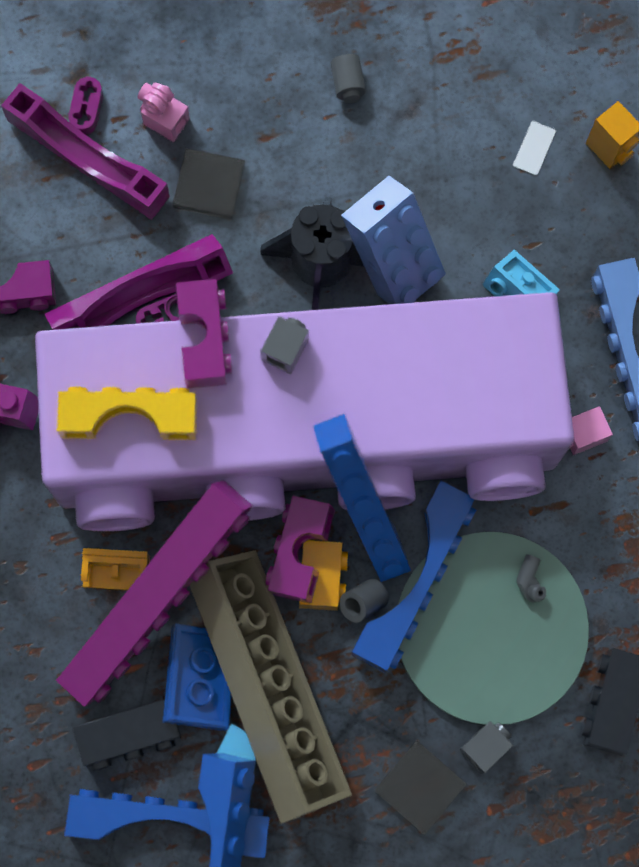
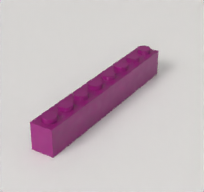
(155, 592)

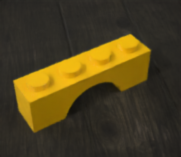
(85, 412)

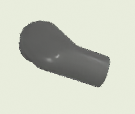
(527, 581)

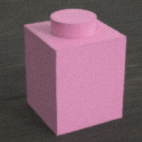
(589, 430)

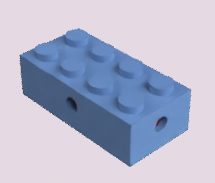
(394, 242)

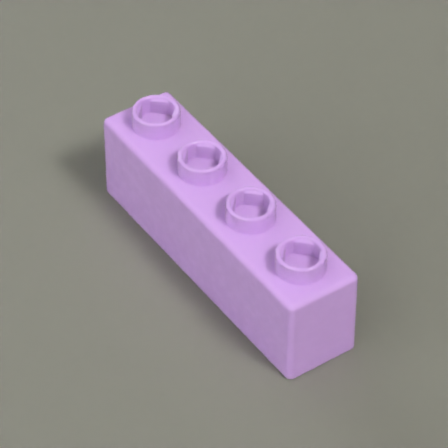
(422, 383)

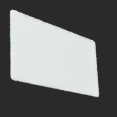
(534, 148)

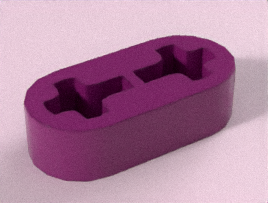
(92, 107)

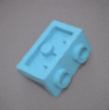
(517, 277)

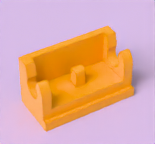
(112, 568)

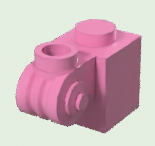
(162, 111)

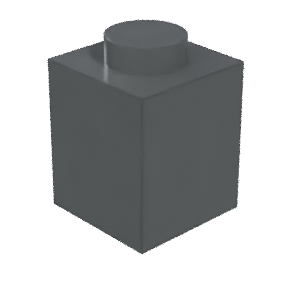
(285, 344)
(487, 746)

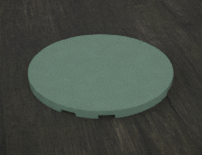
(485, 646)

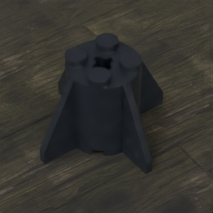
(317, 246)

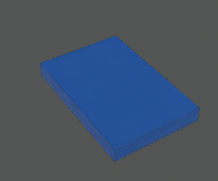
(195, 682)

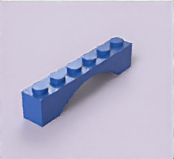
(361, 497)
(383, 636)
(226, 792)
(99, 817)

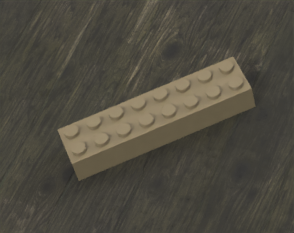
(269, 687)

